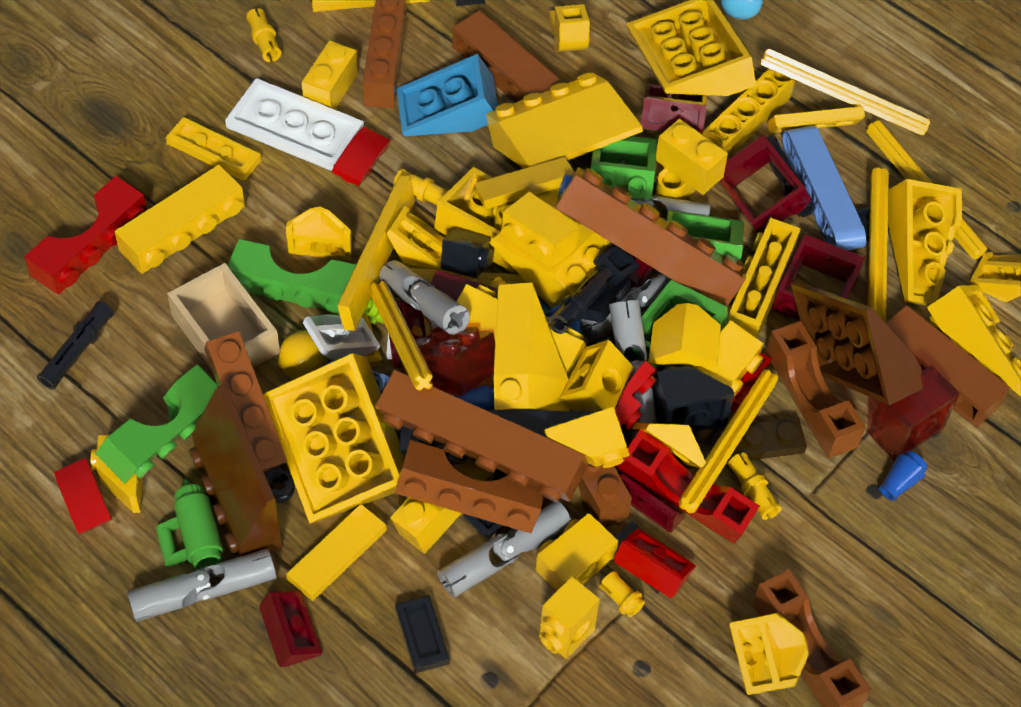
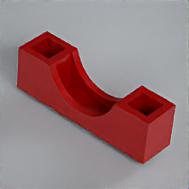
(62, 260)
(659, 471)

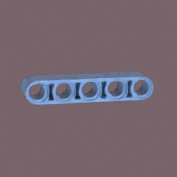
(834, 207)

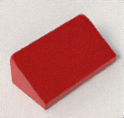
(654, 562)

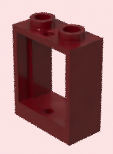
(663, 110)
(750, 161)
(814, 254)

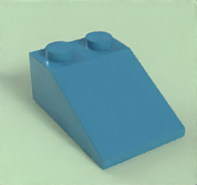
(448, 99)

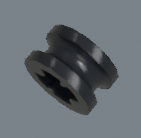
(281, 475)

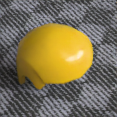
(300, 355)

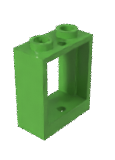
(635, 172)
(723, 233)
(671, 296)

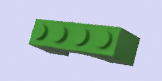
(262, 276)
(135, 445)

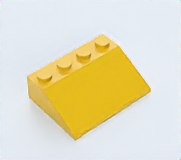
(694, 50)
(561, 122)
(564, 277)
(336, 437)

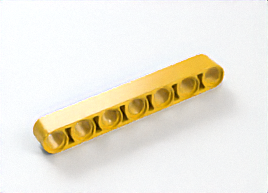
(735, 126)

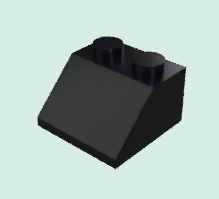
(691, 399)

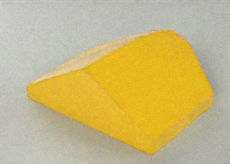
(319, 234)
(415, 241)
(999, 276)
(685, 337)
(677, 438)
(769, 652)

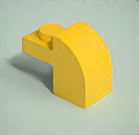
(570, 27)

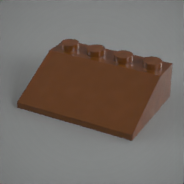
(857, 346)
(235, 478)

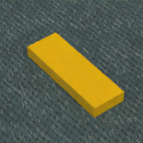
(821, 119)
(213, 148)
(516, 184)
(336, 552)

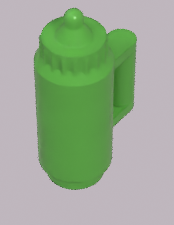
(196, 527)

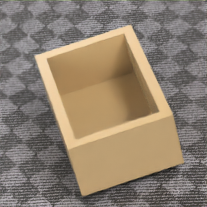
(220, 306)

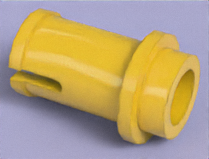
(622, 594)

